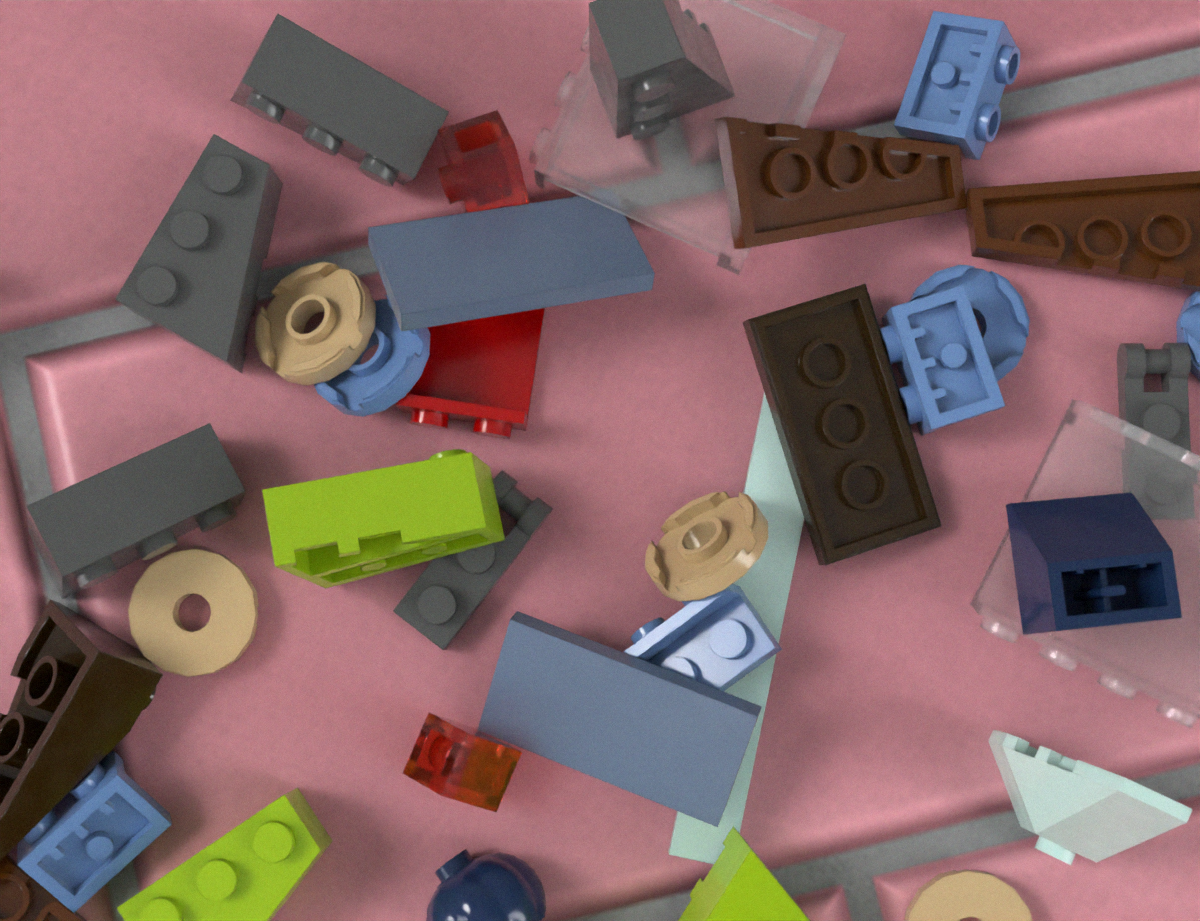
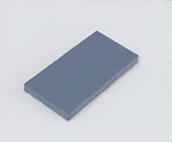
(507, 261)
(618, 718)

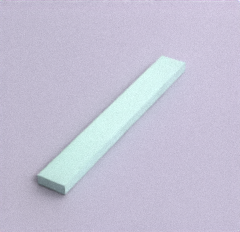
(767, 589)

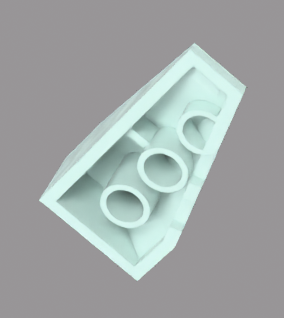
(1079, 804)

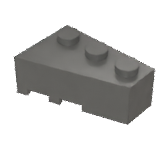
(652, 64)
(339, 103)
(209, 253)
(134, 510)

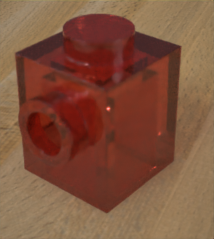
(481, 164)
(473, 771)

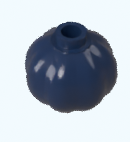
(487, 890)

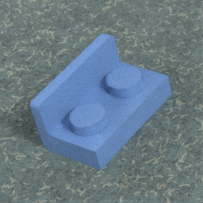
(959, 82)
(940, 360)
(708, 640)
(92, 834)

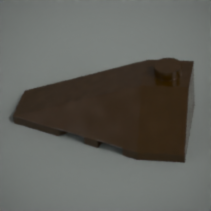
(69, 711)

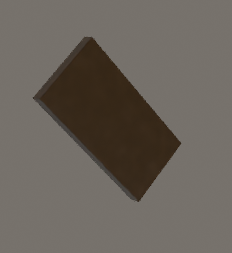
(842, 424)

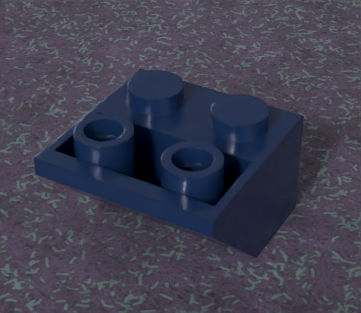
(1090, 564)

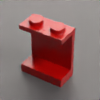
(478, 374)

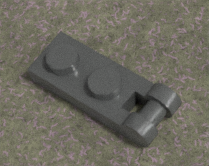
(1156, 412)
(459, 583)

